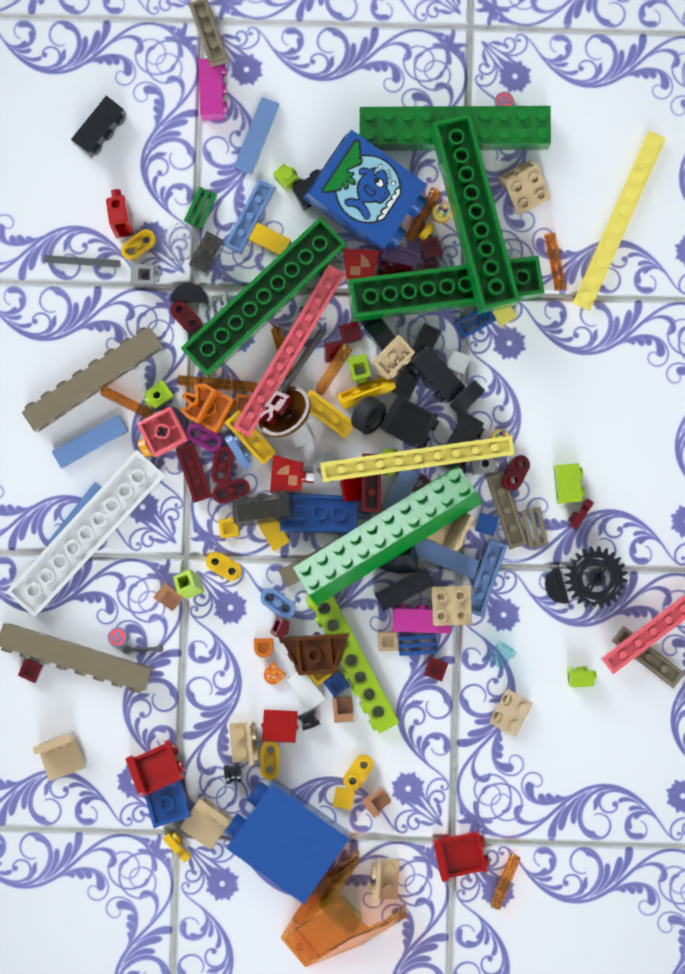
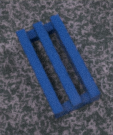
(461, 329)
(416, 637)

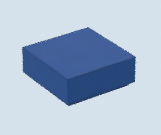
(487, 524)
(336, 684)

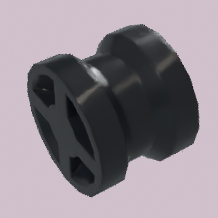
(309, 719)
(232, 773)

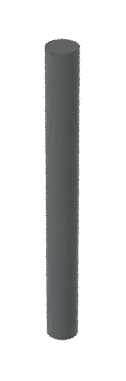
(82, 261)
(301, 362)

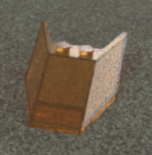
(332, 923)

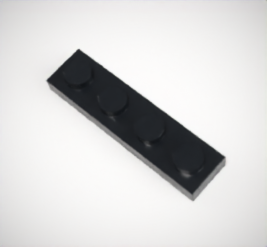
(408, 380)

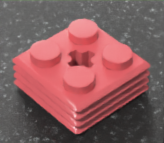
(151, 427)

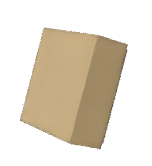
(387, 641)

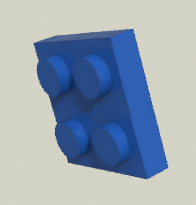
(168, 805)

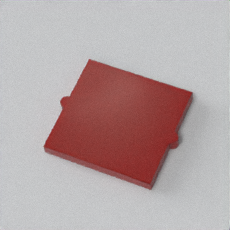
(351, 489)
(279, 726)

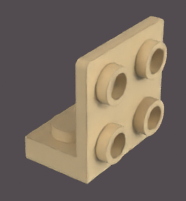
(525, 186)
(392, 358)
(453, 534)
(452, 605)
(242, 742)
(60, 756)
(206, 822)
(386, 878)

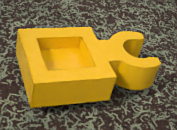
(174, 841)

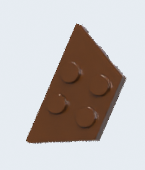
(316, 652)

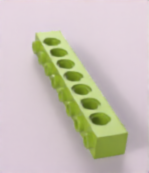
(388, 718)

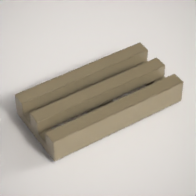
(541, 524)

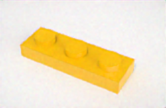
(372, 388)
(329, 415)
(255, 443)

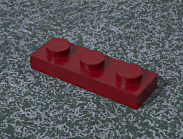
(194, 472)

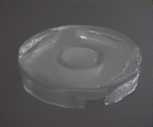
(179, 241)

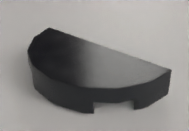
(189, 293)
(555, 586)

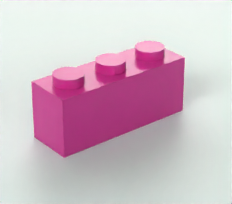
(212, 91)
(416, 620)

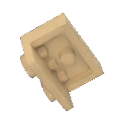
(511, 712)

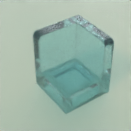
(501, 654)

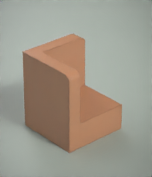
(168, 596)
(343, 709)
(376, 801)

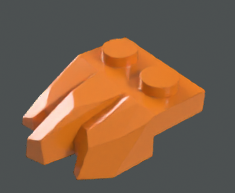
(207, 407)

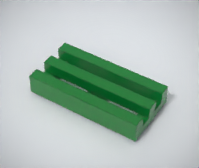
(206, 193)

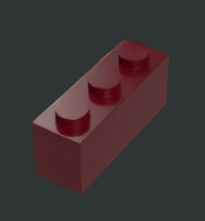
(370, 492)

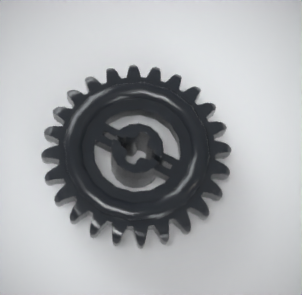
(607, 563)

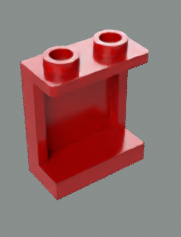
(156, 768)
(460, 855)

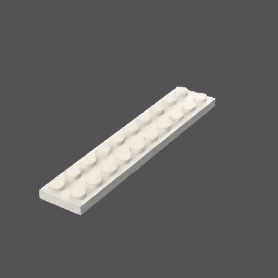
(85, 533)

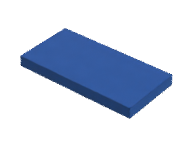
(321, 514)

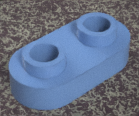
(243, 458)
(278, 602)

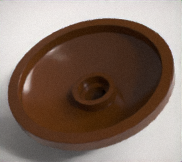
(292, 418)

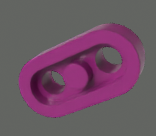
(204, 437)

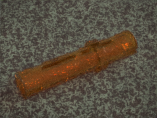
(418, 222)
(550, 240)

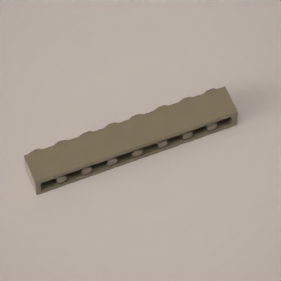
(91, 380)
(75, 656)

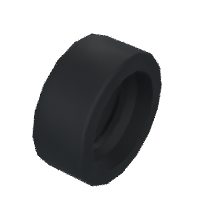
(467, 397)
(368, 415)

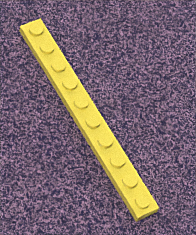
(619, 220)
(417, 458)

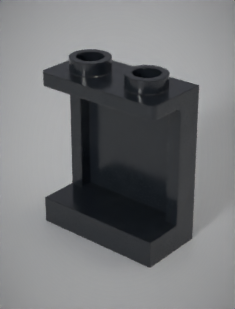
(409, 422)

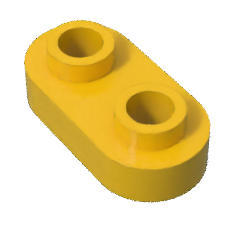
(137, 243)
(223, 566)
(269, 759)
(358, 772)

